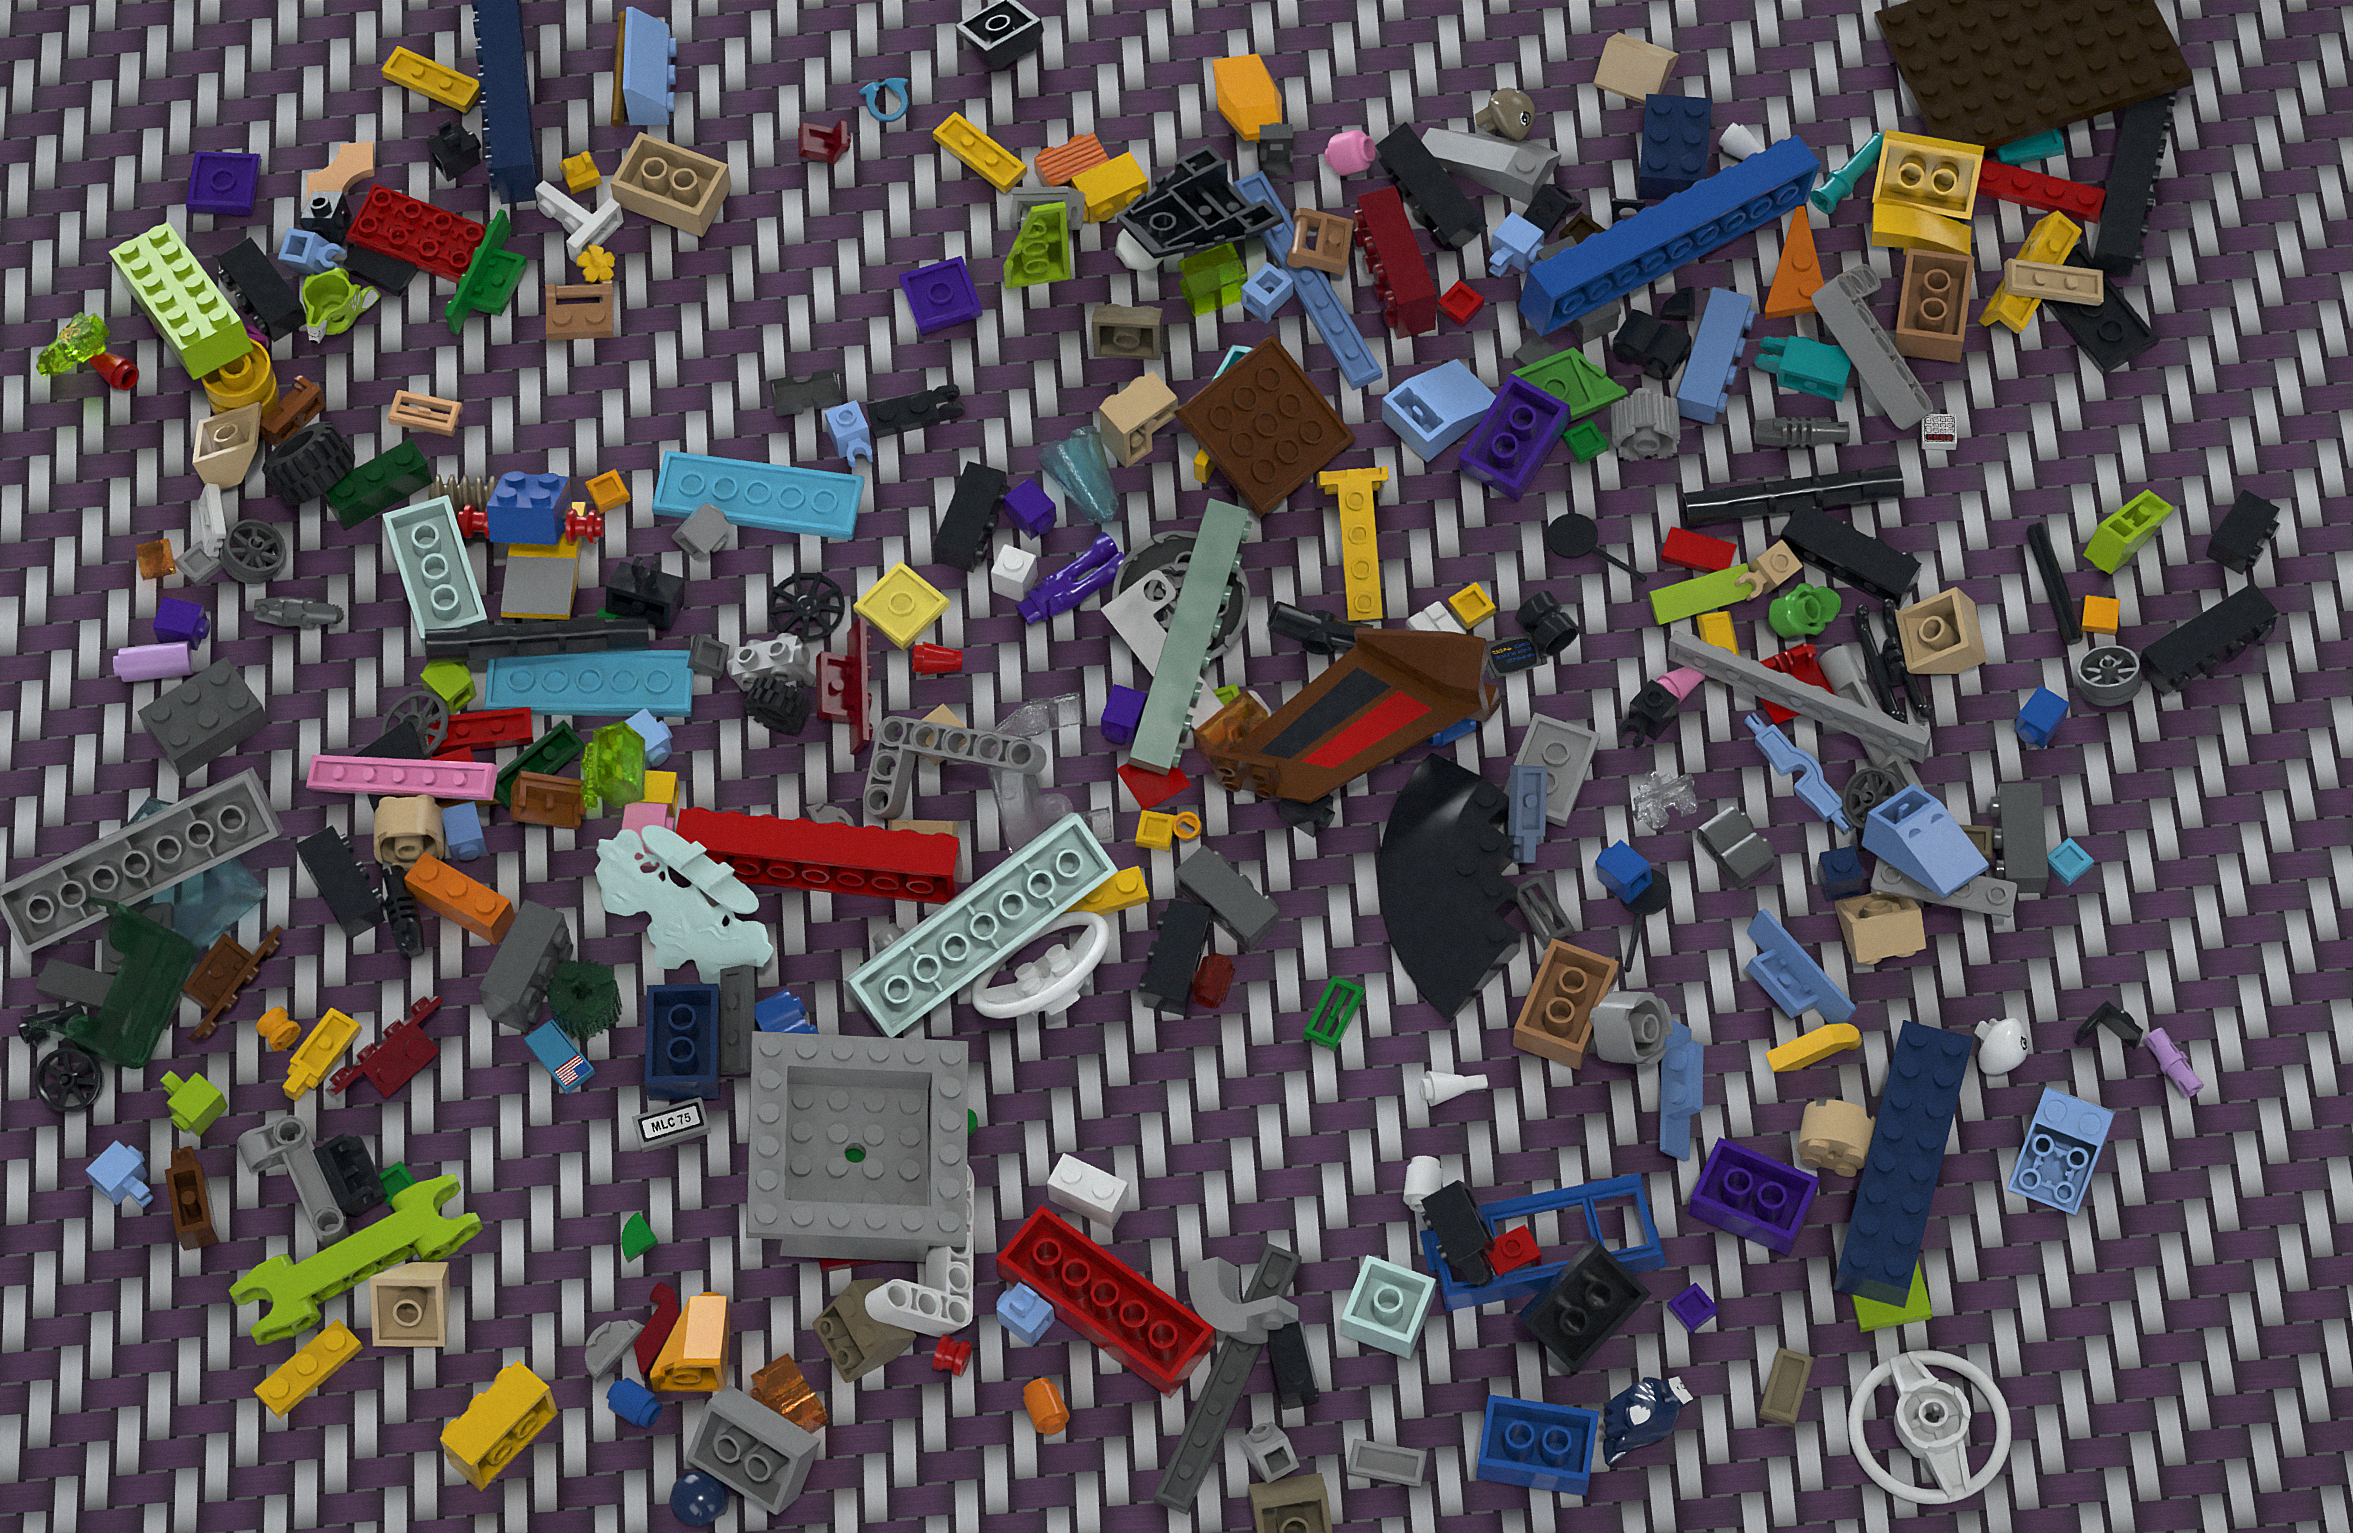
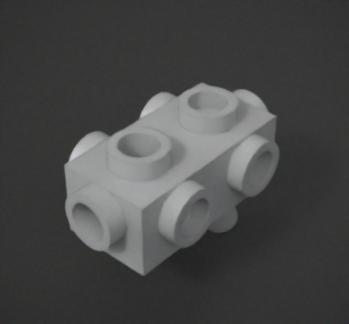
(780, 658)

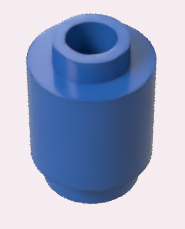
(634, 1403)

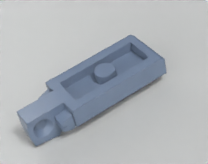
(1527, 810)

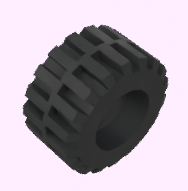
(308, 463)

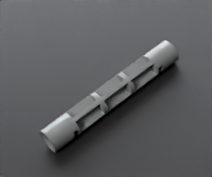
(1849, 683)

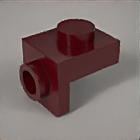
(823, 142)

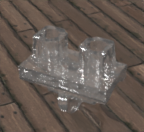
(1661, 794)

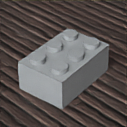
(753, 1449)

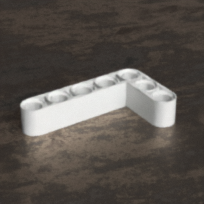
(946, 1298)

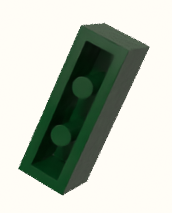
(378, 484)

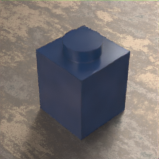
(1840, 873)

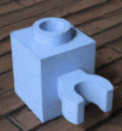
(1515, 244)
(308, 252)
(849, 432)
(120, 1174)
(1024, 1313)

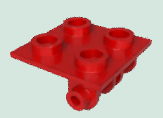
(1801, 664)

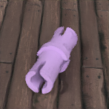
(2173, 1062)

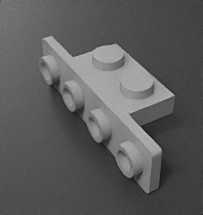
(1978, 894)

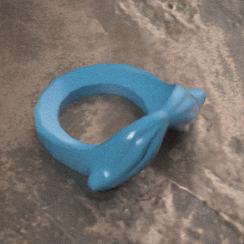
(897, 86)

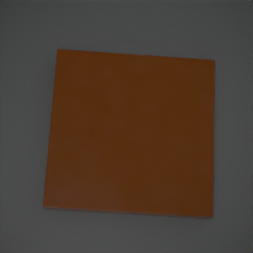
(1265, 425)

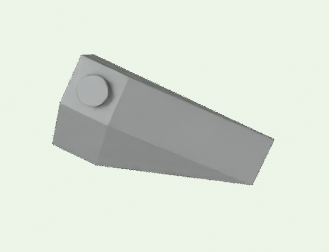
(1493, 161)

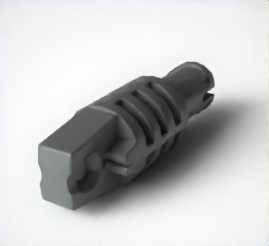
(1802, 432)

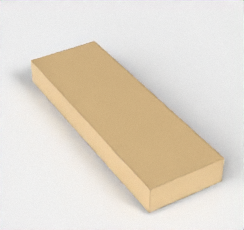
(2053, 282)

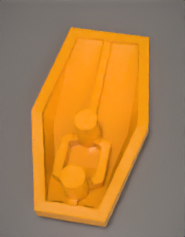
(1246, 94)

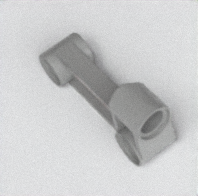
(267, 1147)

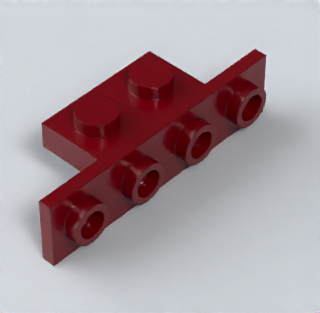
(844, 686)
(394, 1057)

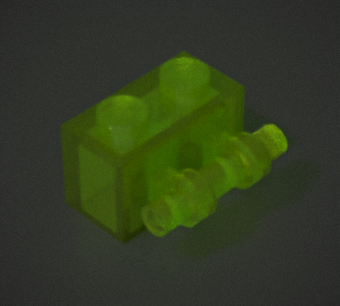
(614, 766)

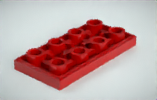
(416, 233)

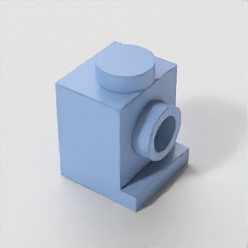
(1266, 291)

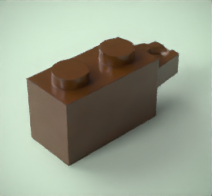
(191, 1200)

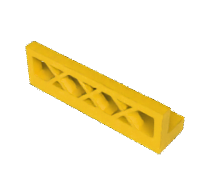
(2047, 243)

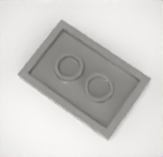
(1567, 756)

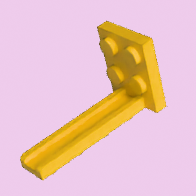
(1358, 536)

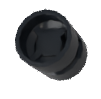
(1550, 627)

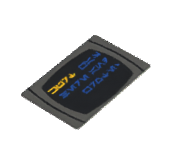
(1513, 656)

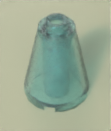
(1082, 473)

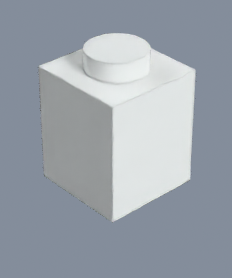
(1014, 573)

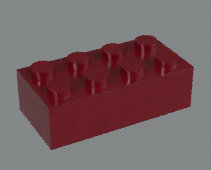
(1395, 263)

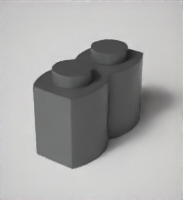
(1736, 847)

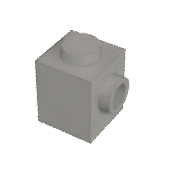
(702, 531)
(1269, 1452)

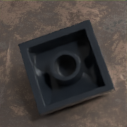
(1002, 32)

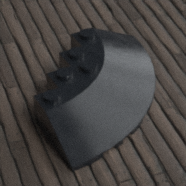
(1446, 883)

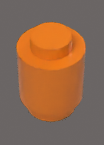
(1045, 1406)

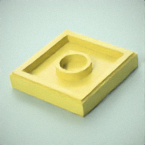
(901, 605)

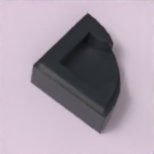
(1680, 306)

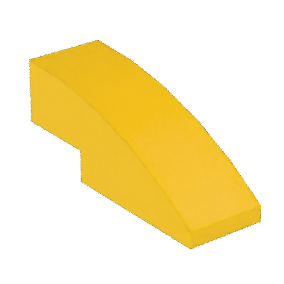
(1918, 230)

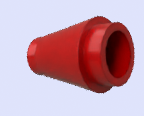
(116, 370)
(935, 659)

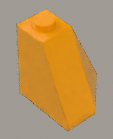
(696, 1349)

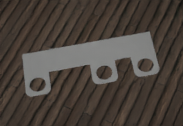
(1134, 620)

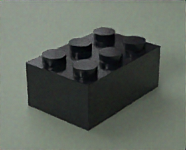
(1583, 1304)

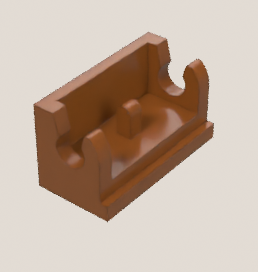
(292, 412)
(547, 800)

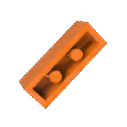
(460, 898)

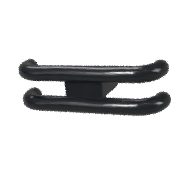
(1890, 666)

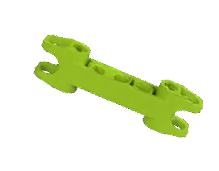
(303, 1286)

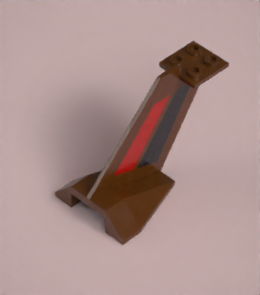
(1362, 713)

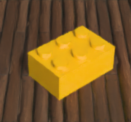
(1928, 174)
(498, 1424)

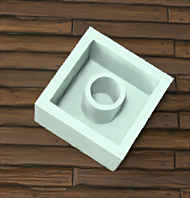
(1388, 1306)

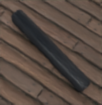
(2054, 583)

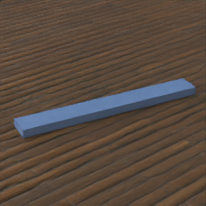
(1315, 292)

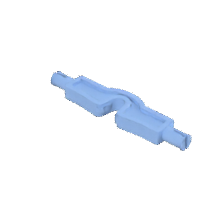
(1787, 759)

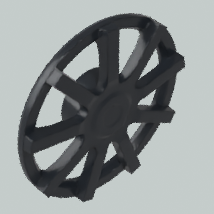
(806, 605)

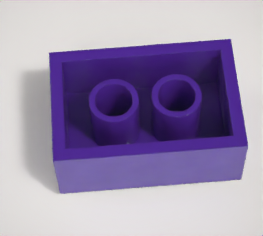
(1514, 437)
(1753, 1196)

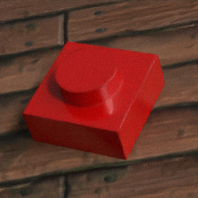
(1460, 303)

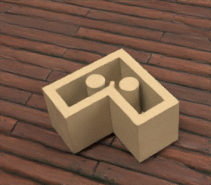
(1134, 415)

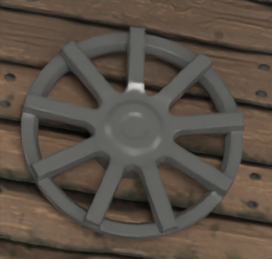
(420, 720)

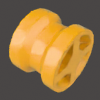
(278, 1028)

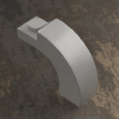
(1217, 1300)

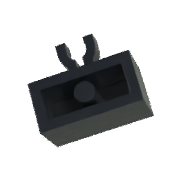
(646, 592)

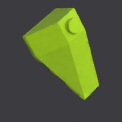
(1040, 249)

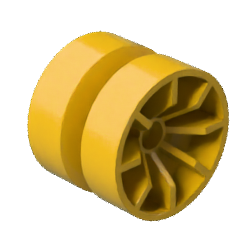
(243, 383)

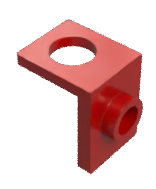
(1514, 1251)

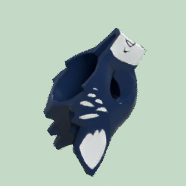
(1642, 1415)

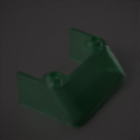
(140, 994)

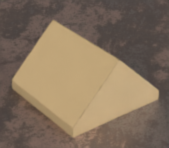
(1634, 67)

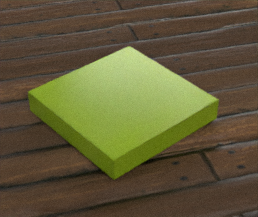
(1879, 1315)

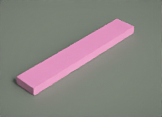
(402, 777)

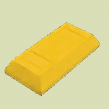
(1718, 630)

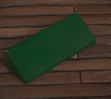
(541, 757)

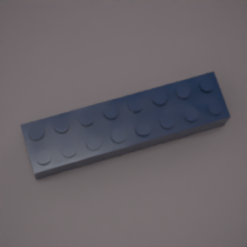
(505, 99)
(1903, 1164)

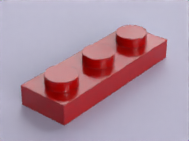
(486, 730)

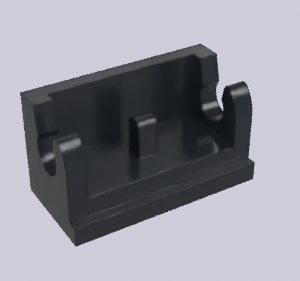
(350, 1174)

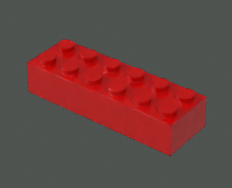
(1107, 1301)

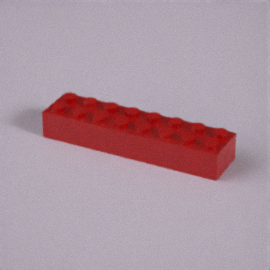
(828, 855)

